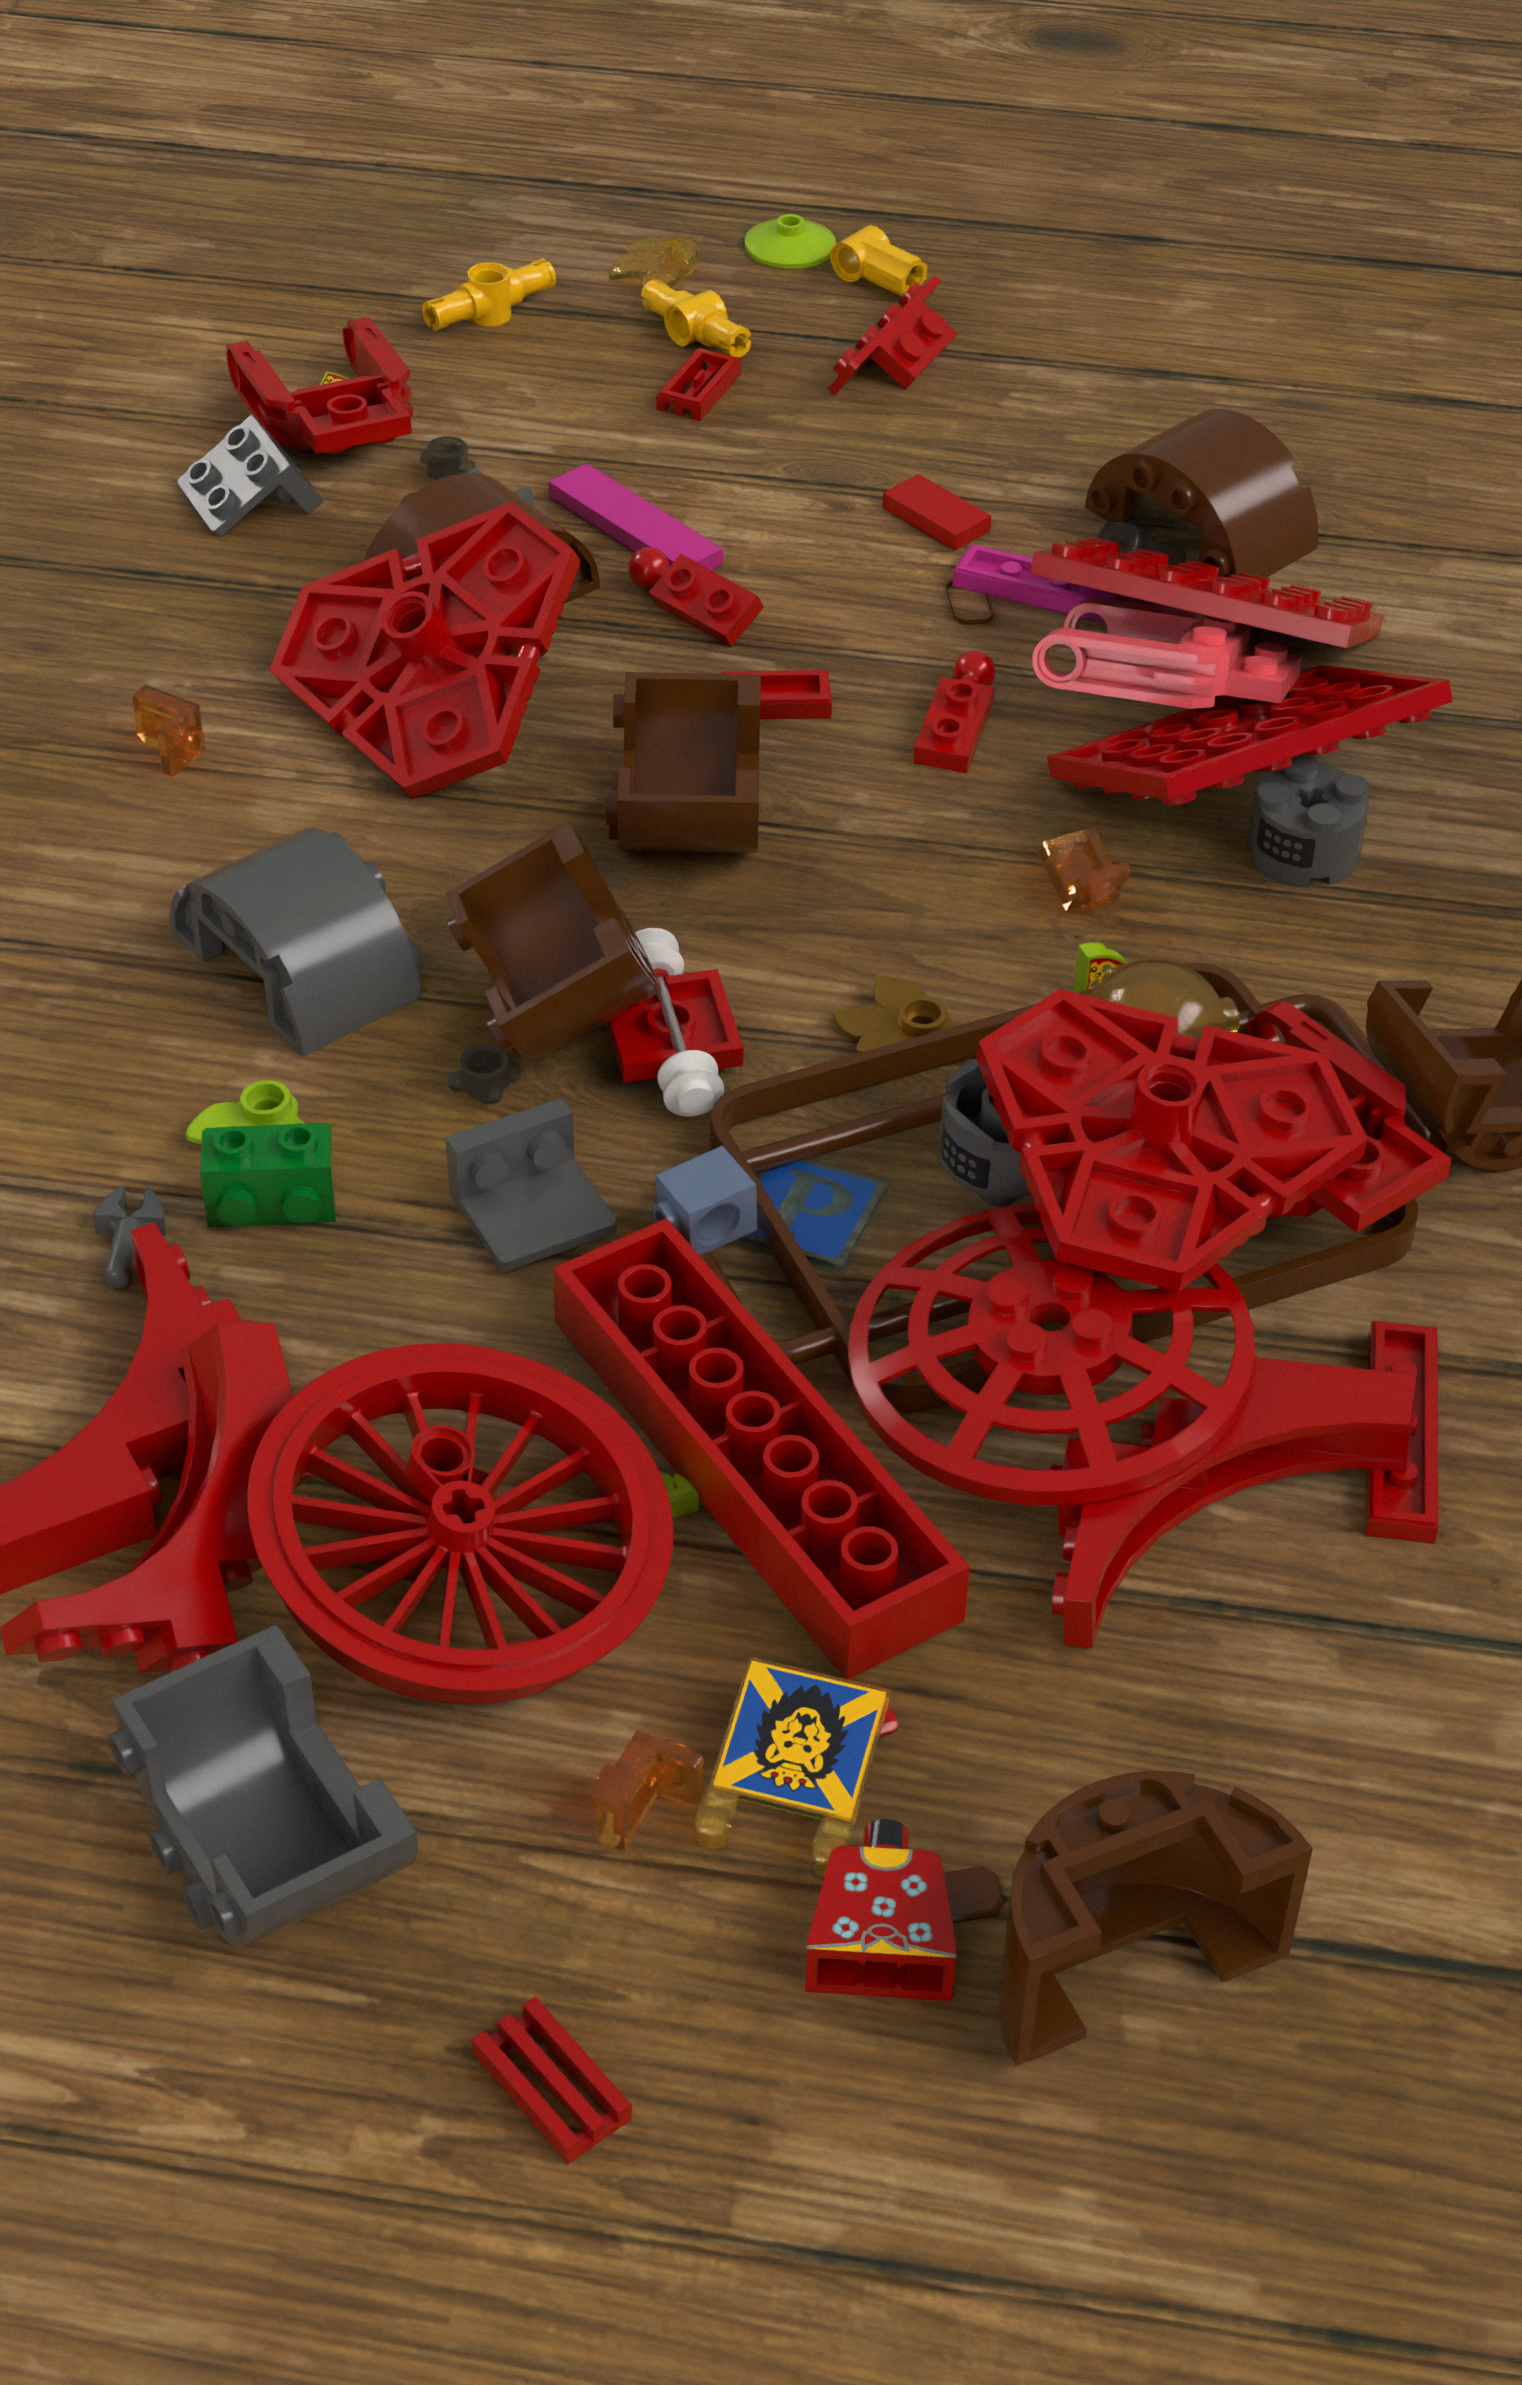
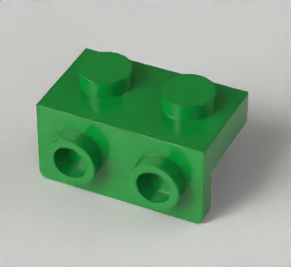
(268, 1175)

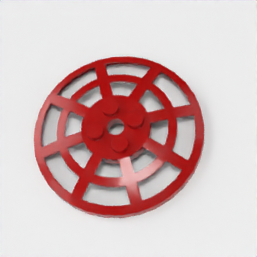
(1027, 1358)

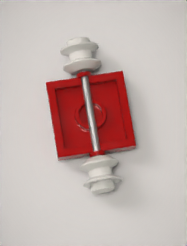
(678, 1032)

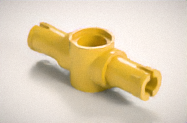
(489, 294)
(696, 318)

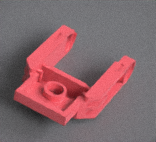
(1166, 657)

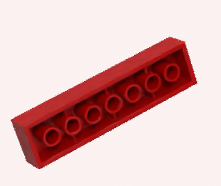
(761, 1449)

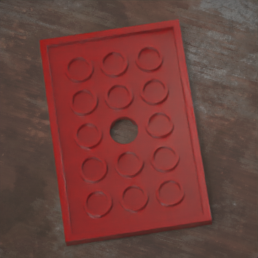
(1200, 590)
(1240, 735)

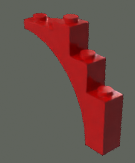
(1292, 1424)
(103, 1482)
(175, 1596)

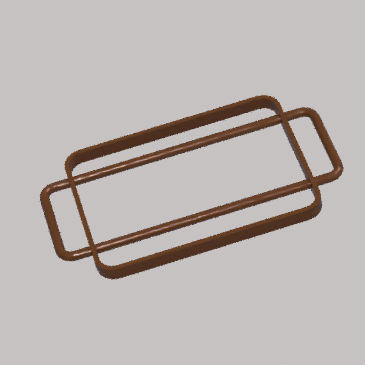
(959, 1043)

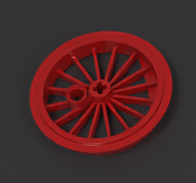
(455, 1523)

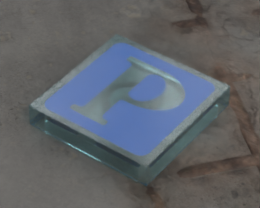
(823, 1209)

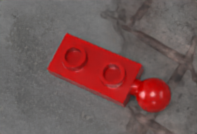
(695, 594)
(957, 714)

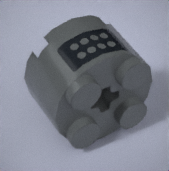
(1308, 822)
(974, 1142)

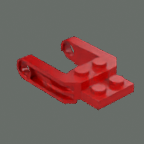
(331, 414)
(1395, 1159)

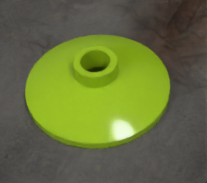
(789, 242)

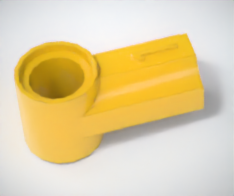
(873, 258)

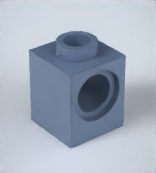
(707, 1200)

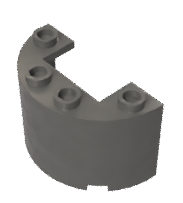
(313, 931)
(254, 1791)

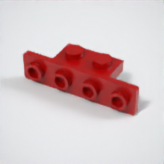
(904, 345)

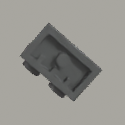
(243, 473)
(525, 1187)

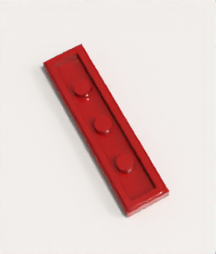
(1406, 1502)

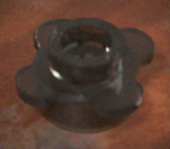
(446, 457)
(484, 1073)

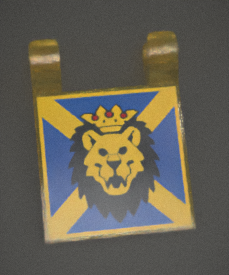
(796, 1748)

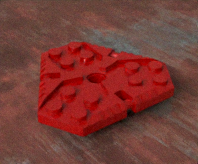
(425, 663)
(1158, 1142)

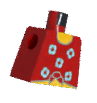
(882, 1921)

